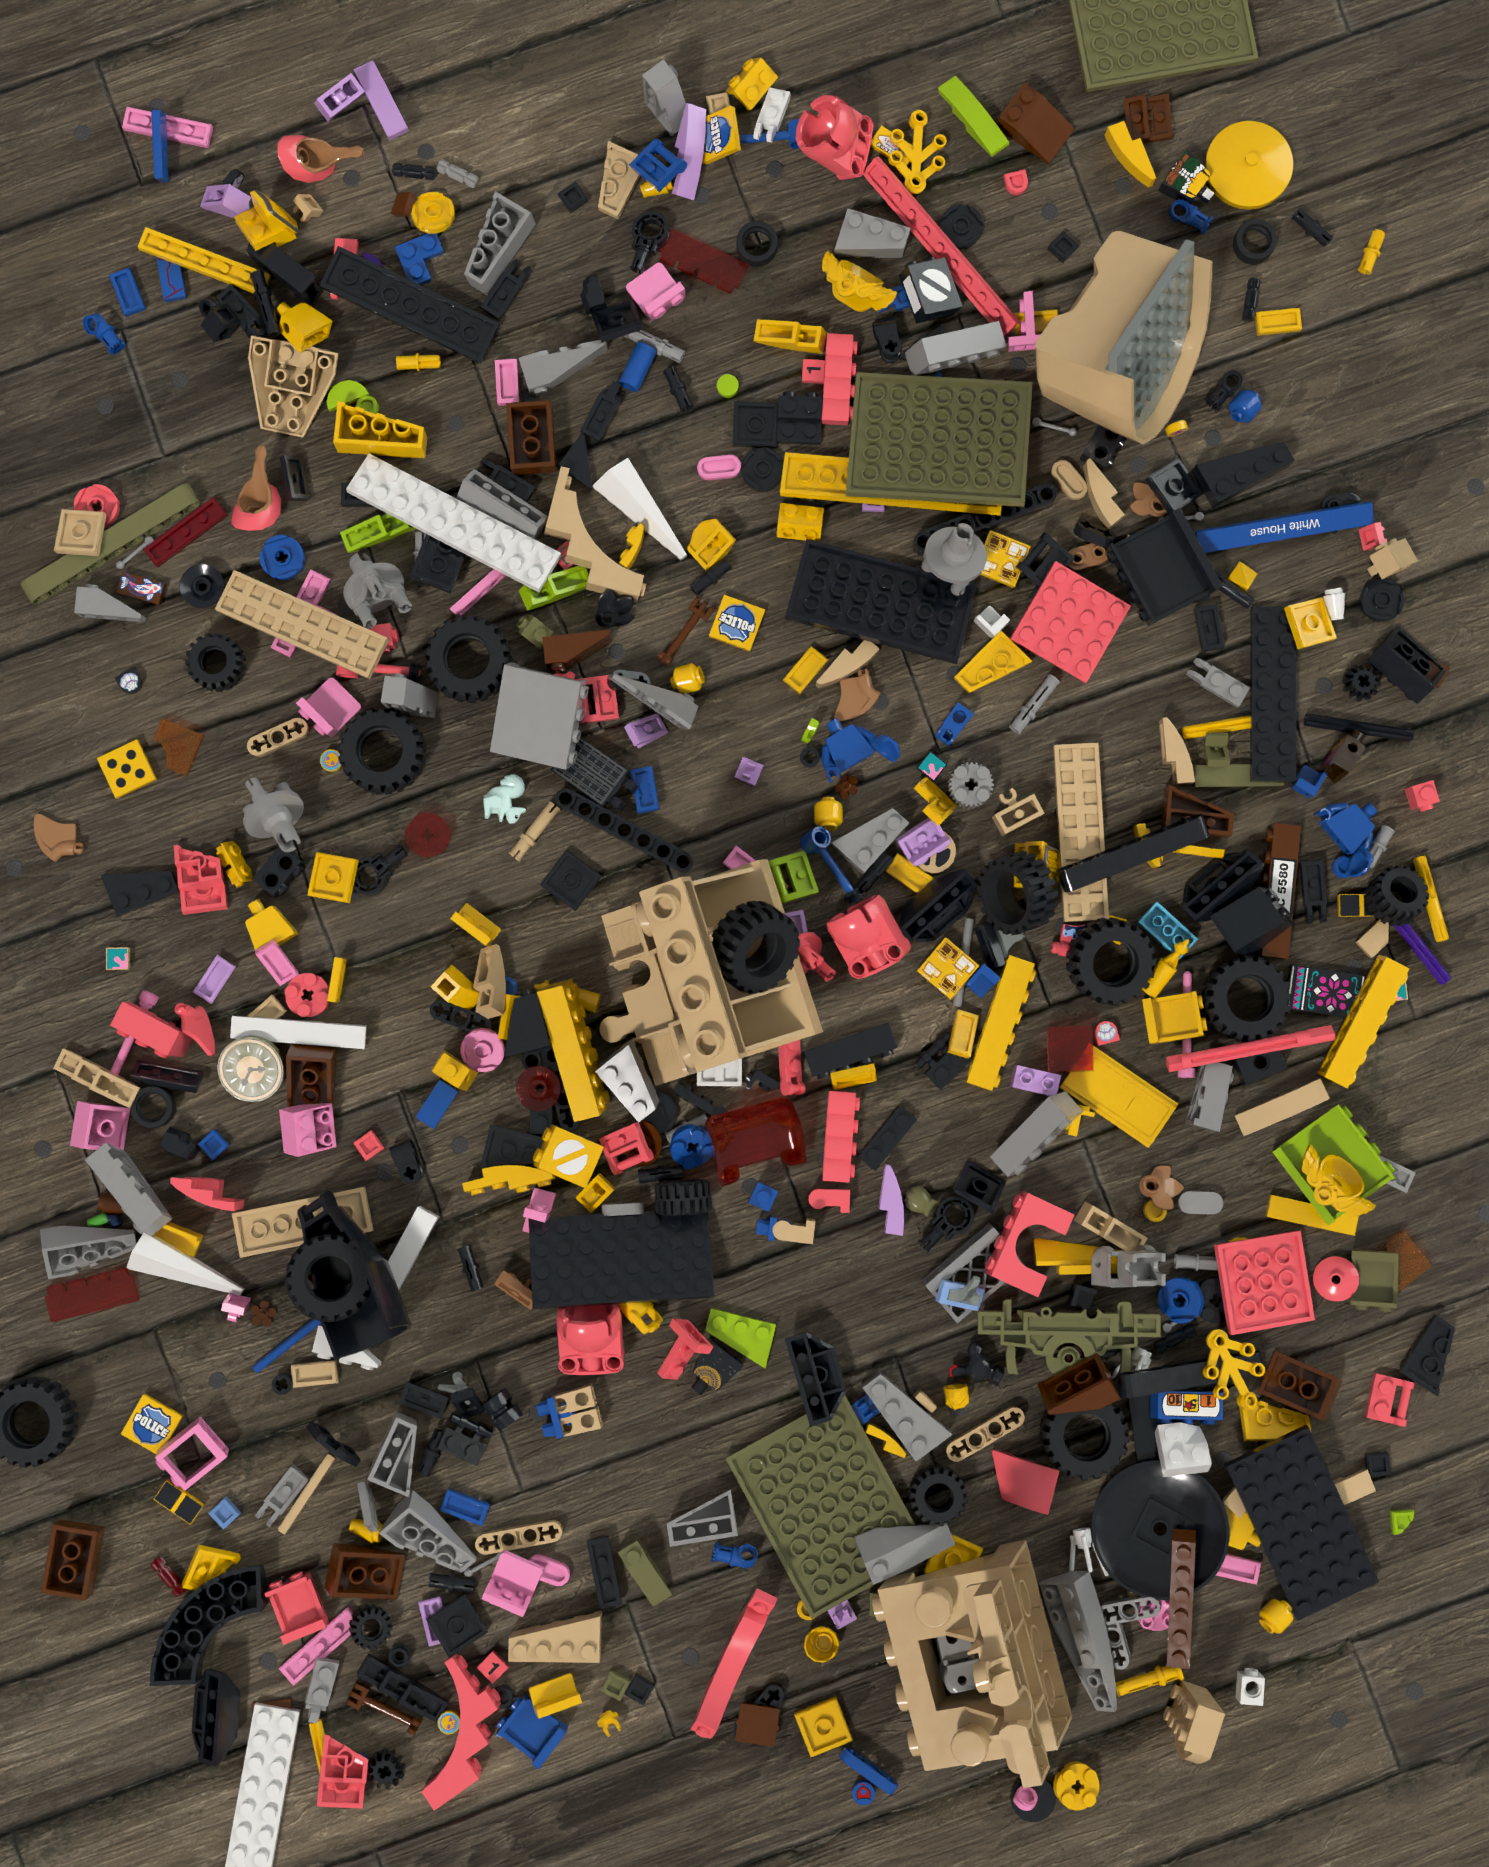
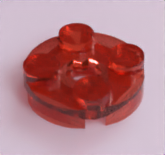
(420, 845)

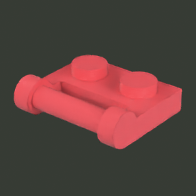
(605, 701)
(623, 1141)
(1382, 1396)

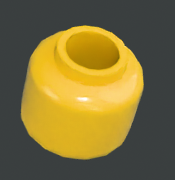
(687, 678)
(828, 813)
(1276, 1616)

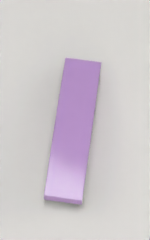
(381, 100)
(691, 148)

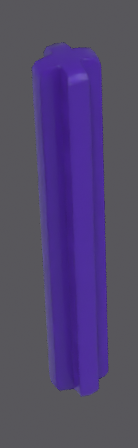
(1424, 953)

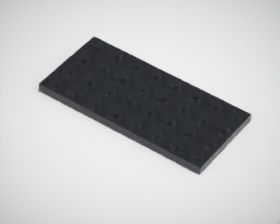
(879, 602)
(619, 1259)
(1301, 1522)

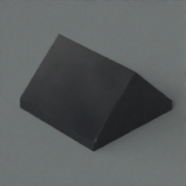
(979, 1186)

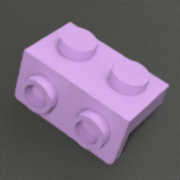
(923, 842)

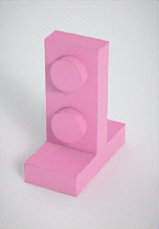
(1026, 342)
(539, 1207)

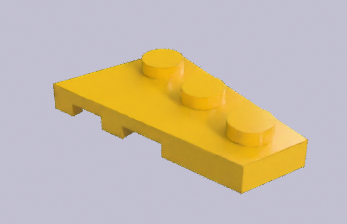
(992, 663)
(1270, 1422)

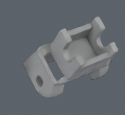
(1134, 1267)
(955, 1651)

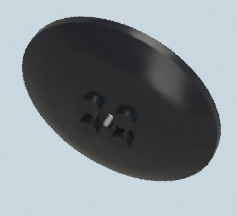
(1126, 1521)

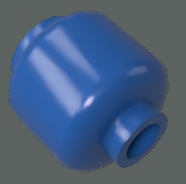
(1245, 406)

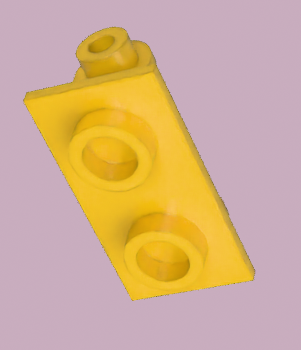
(231, 855)

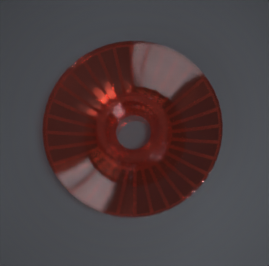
(527, 1088)

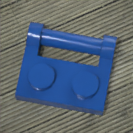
(653, 170)

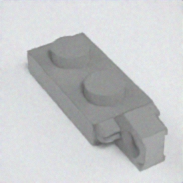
(320, 1687)

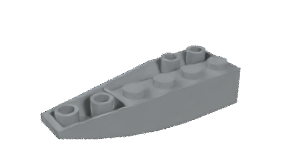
(1083, 1633)

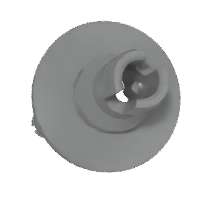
(955, 556)
(374, 589)
(273, 814)

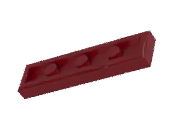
(185, 532)

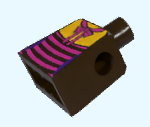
(1343, 756)

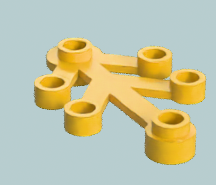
(916, 155)
(1230, 1366)

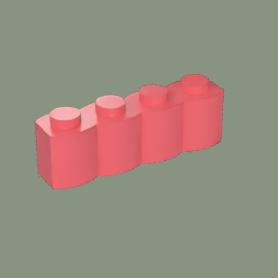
(837, 379)
(839, 1136)

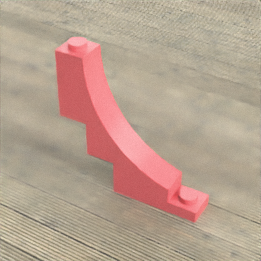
(731, 1662)

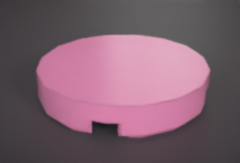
(482, 1049)

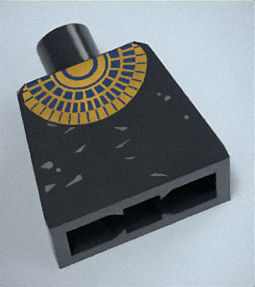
(715, 1368)

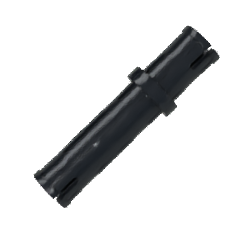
(263, 295)

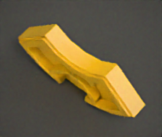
(1202, 851)

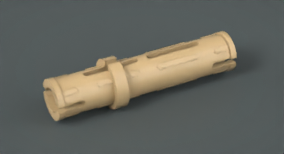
(529, 837)

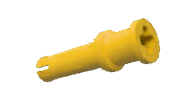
(1159, 1676)

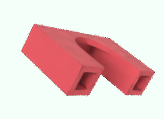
(1004, 1262)

